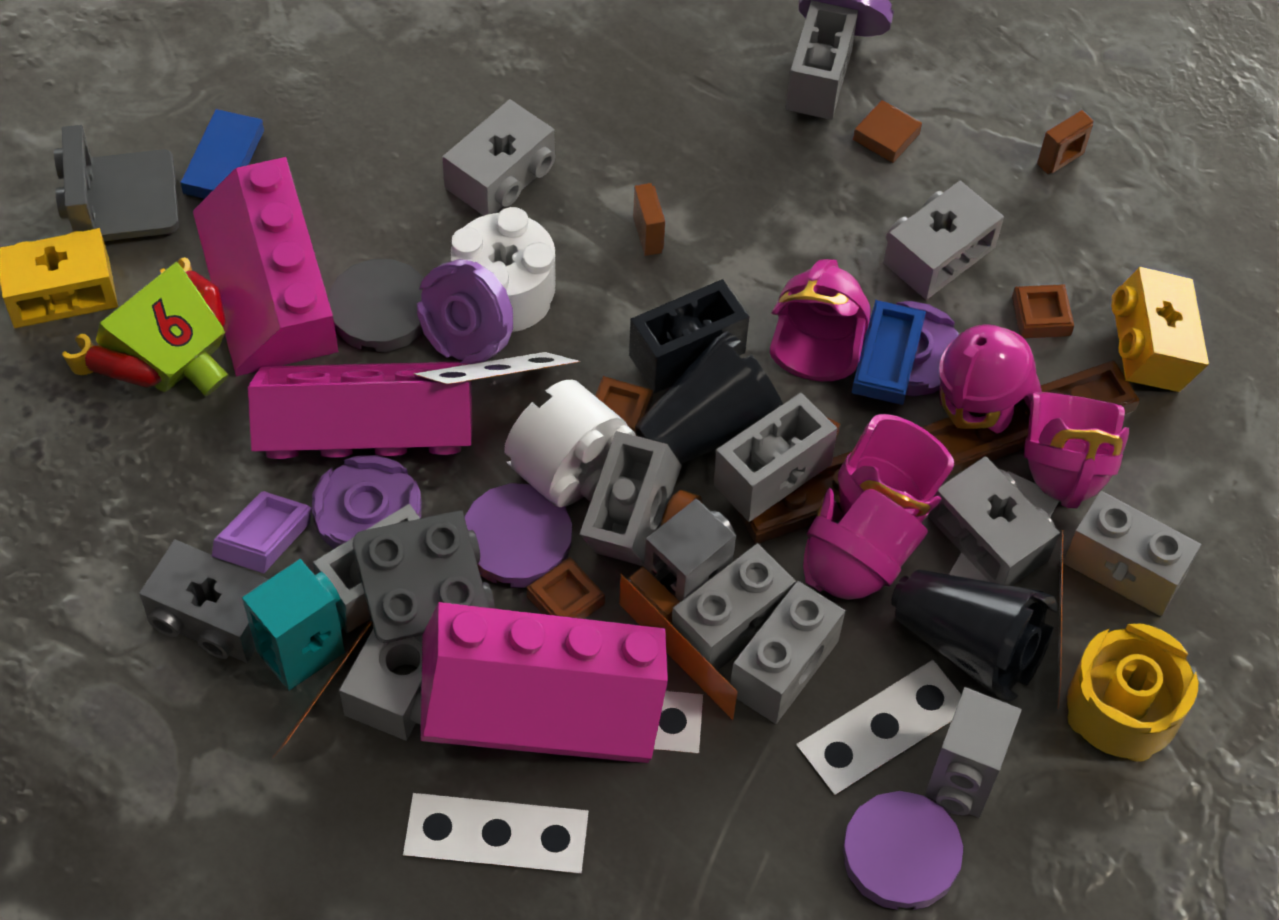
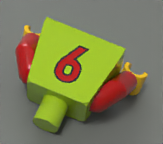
(160, 335)

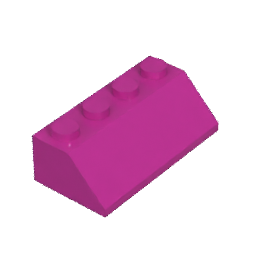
(265, 269)
(357, 409)
(542, 683)

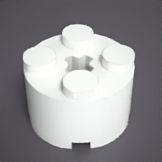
(518, 255)
(564, 443)

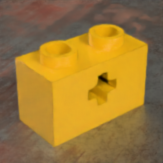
(56, 278)
(1159, 329)

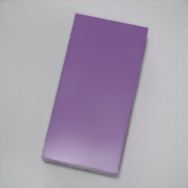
(262, 532)

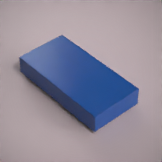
(224, 146)
(888, 352)

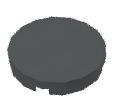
(377, 304)

